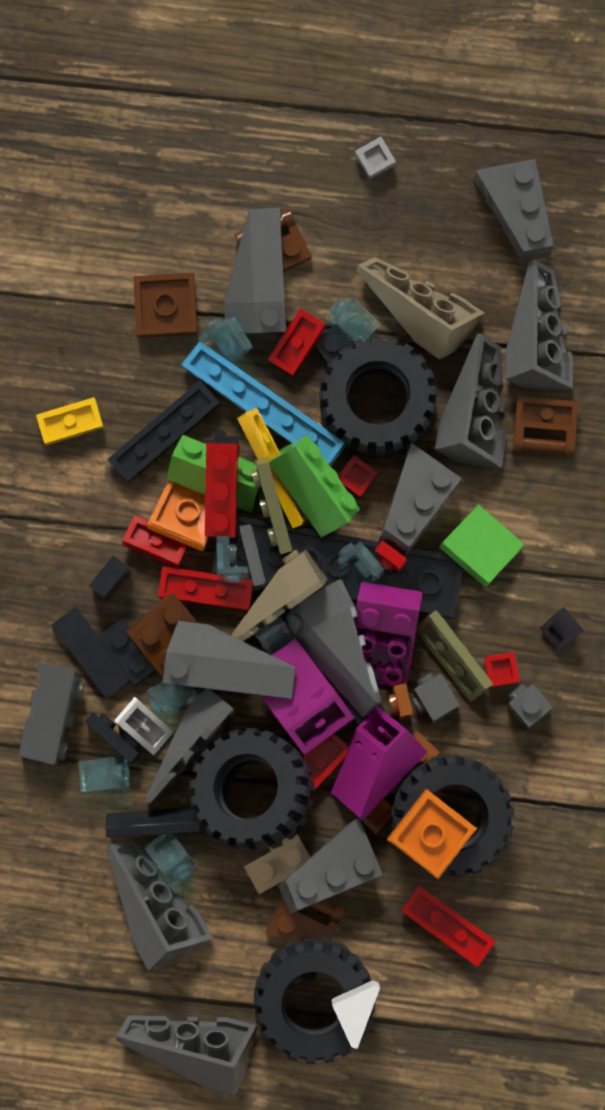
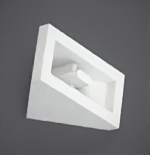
(143, 726)
(354, 1010)

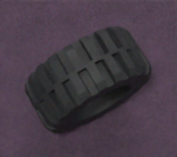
(385, 358)
(213, 781)
(488, 791)
(270, 989)

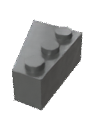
(519, 204)
(417, 499)
(51, 715)
(334, 869)

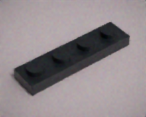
(163, 432)

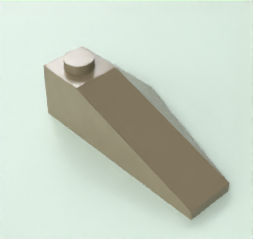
(428, 316)
(288, 587)

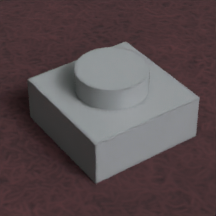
(375, 157)

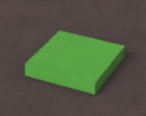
(482, 546)

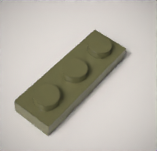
(270, 505)
(453, 656)

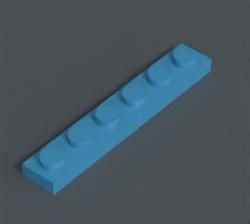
(250, 394)

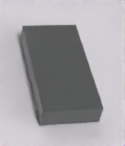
(253, 557)

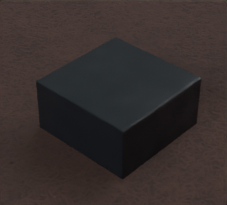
(110, 578)

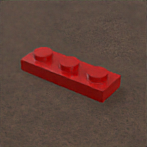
(221, 489)
(205, 589)
(448, 926)

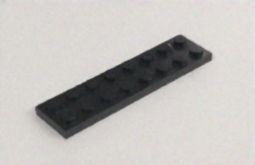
(425, 570)

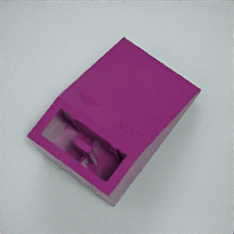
(389, 628)
(315, 705)
(375, 762)

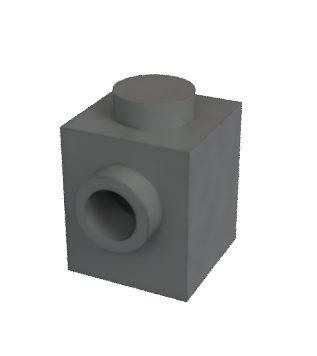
(434, 697)
(528, 705)

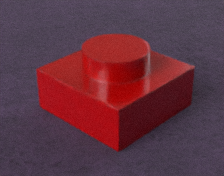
(357, 476)
(389, 557)
(502, 669)

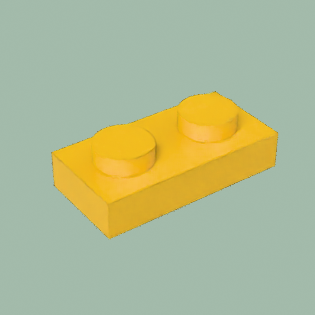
(69, 421)

